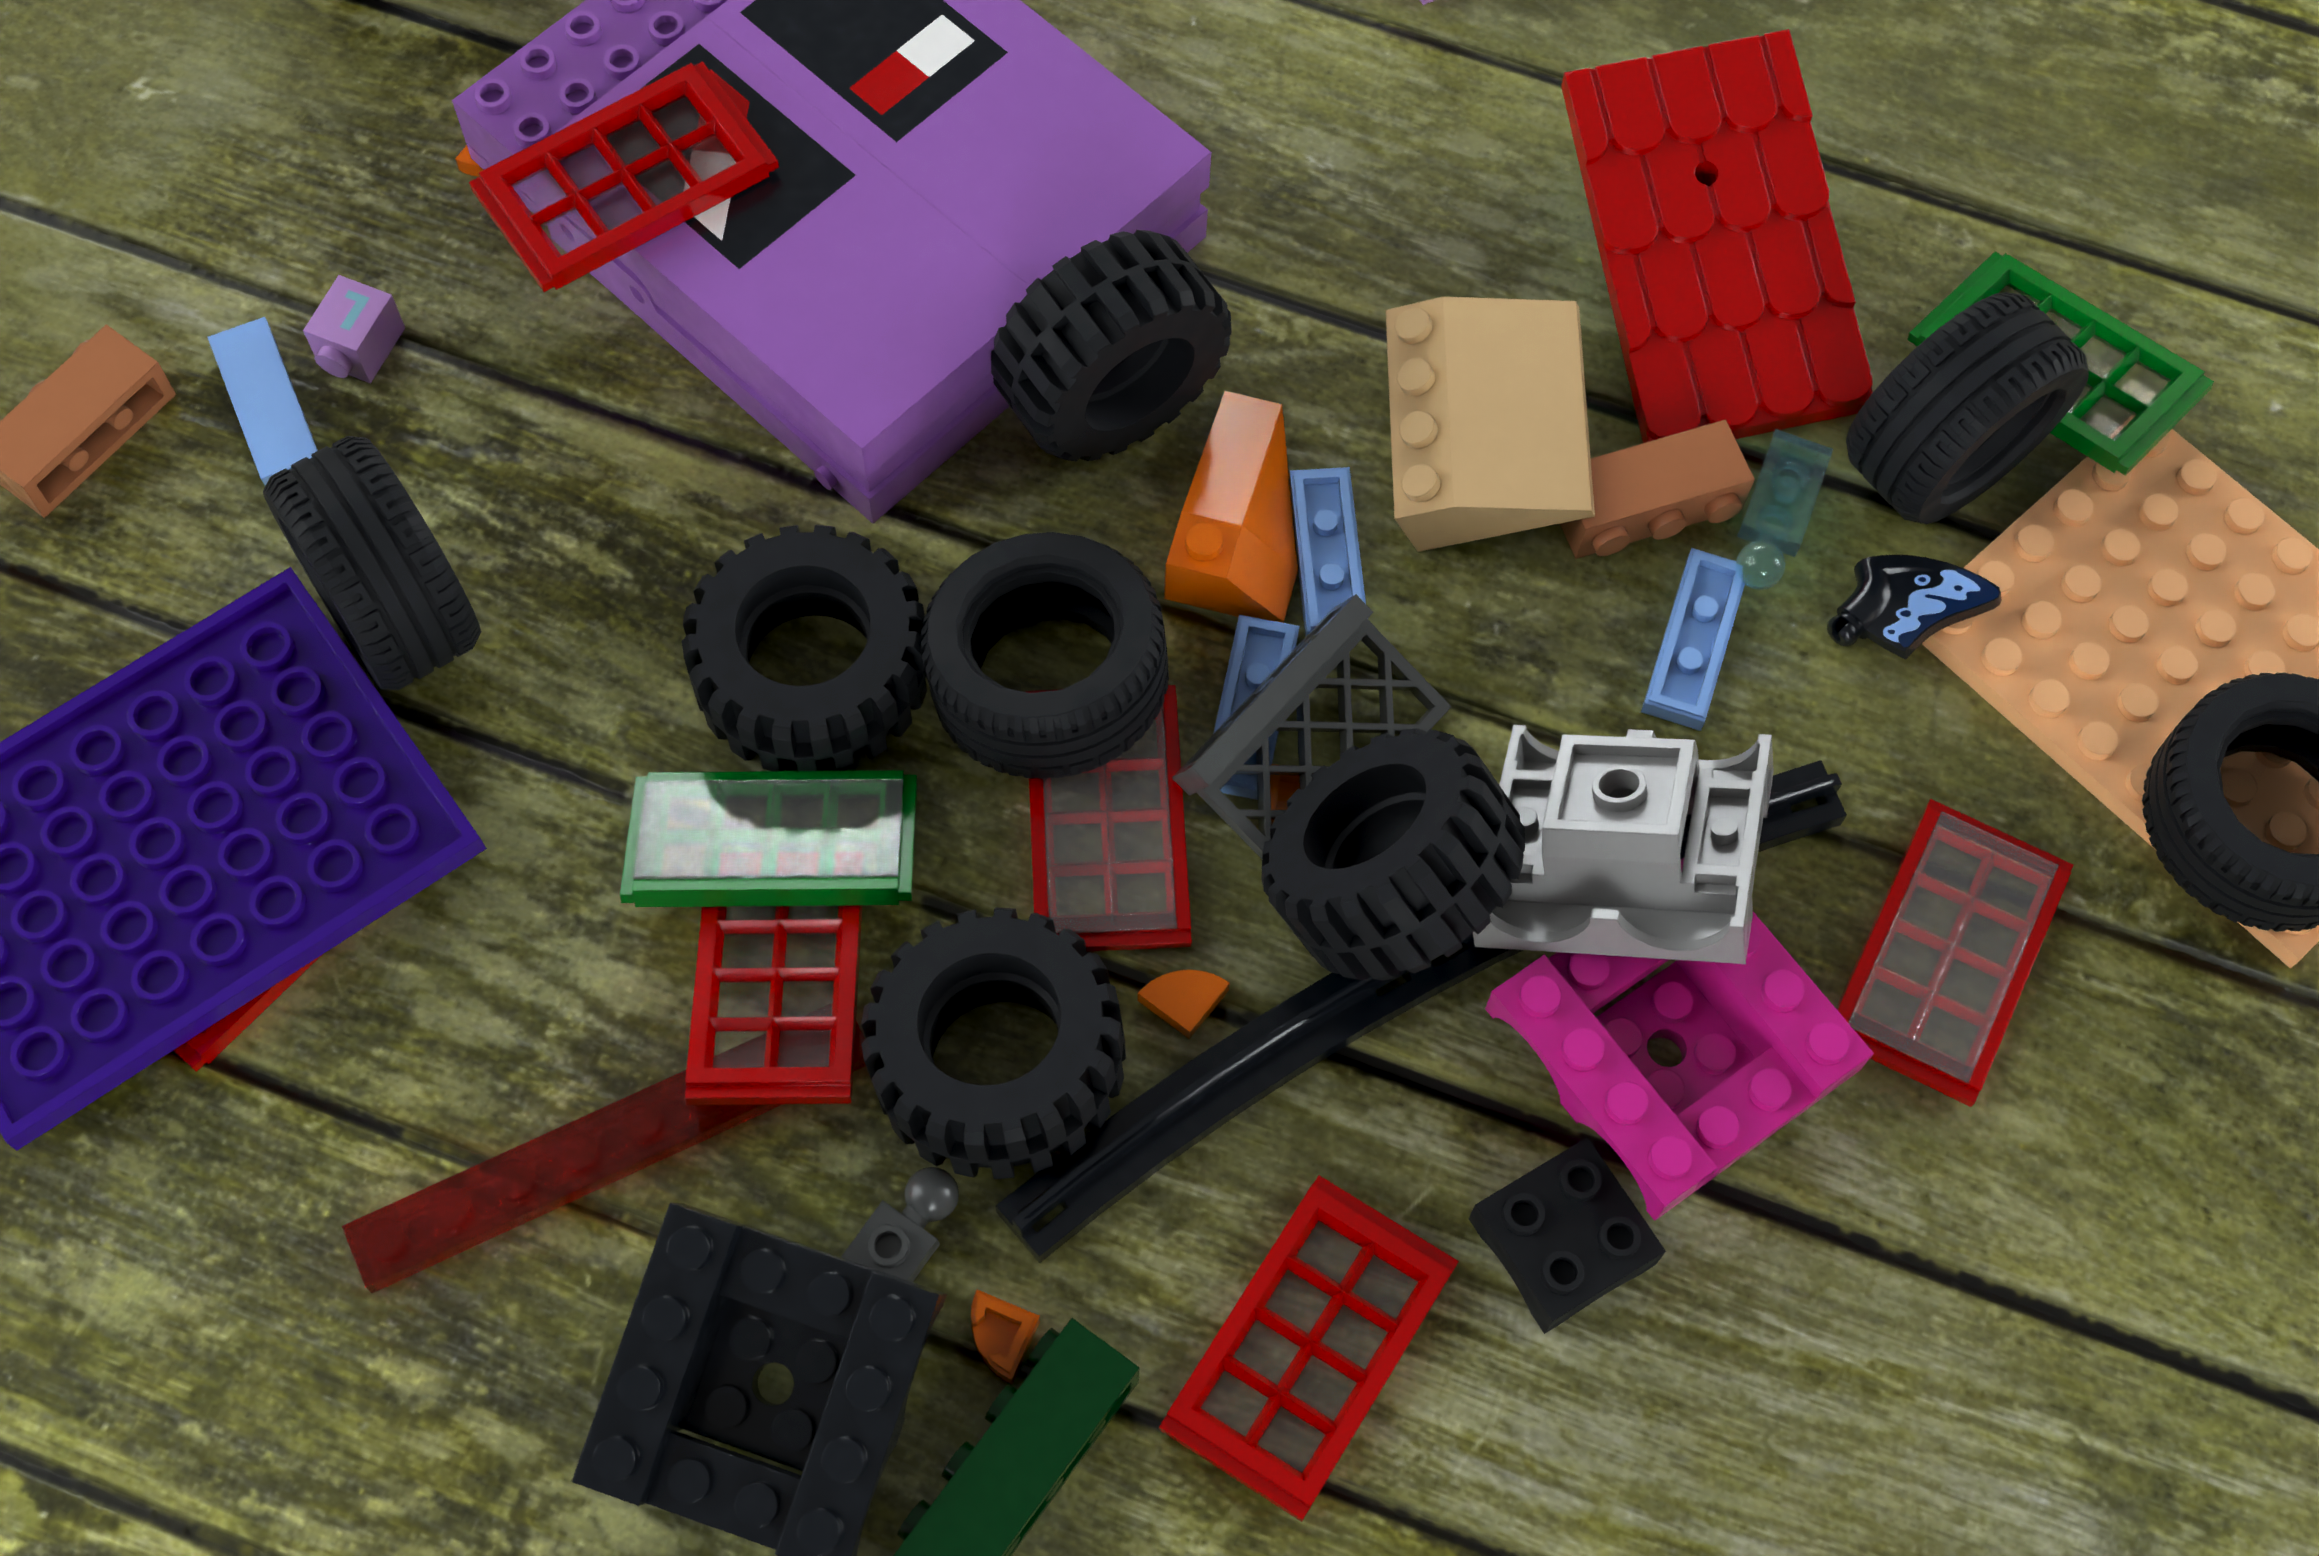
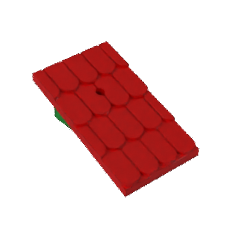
(1718, 238)

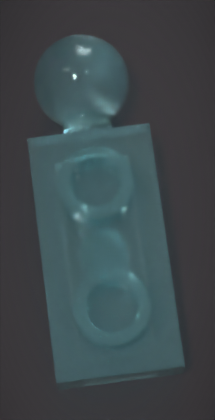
(1780, 507)

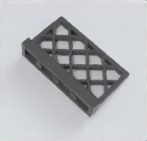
(1290, 689)

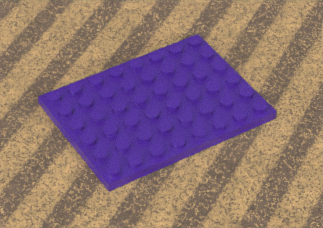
(197, 845)

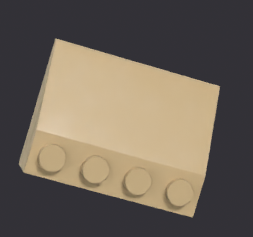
(1487, 418)

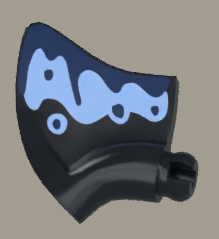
(1908, 600)

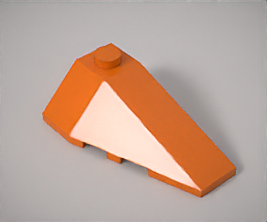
(1237, 521)

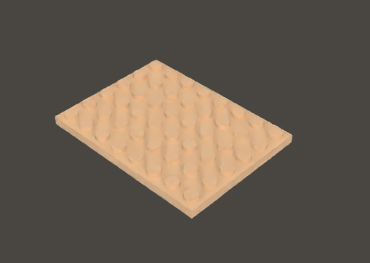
(2129, 612)

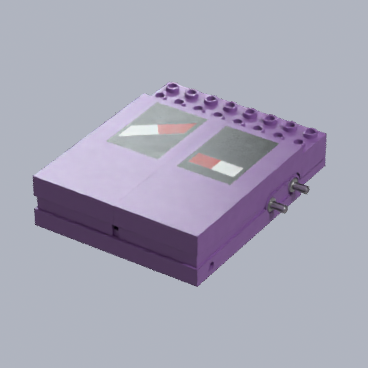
(914, 200)

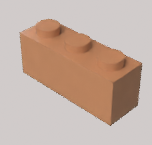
(79, 419)
(1662, 489)

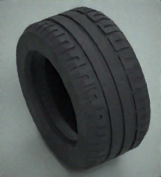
(1966, 407)
(373, 561)
(1038, 581)
(2197, 828)

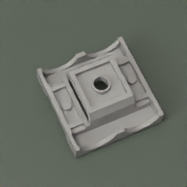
(1608, 842)

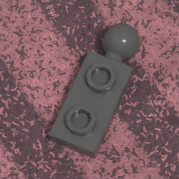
(897, 1240)

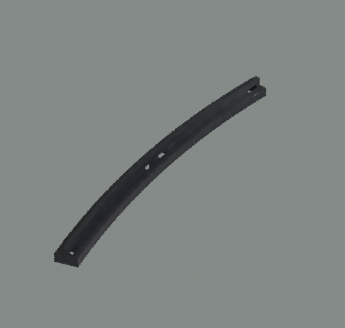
(1287, 1043)

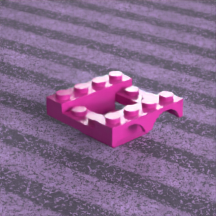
(1750, 1038)

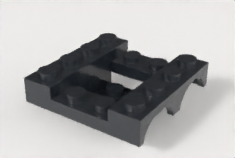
(701, 1331)

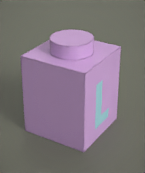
(354, 329)

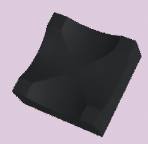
(1566, 1234)

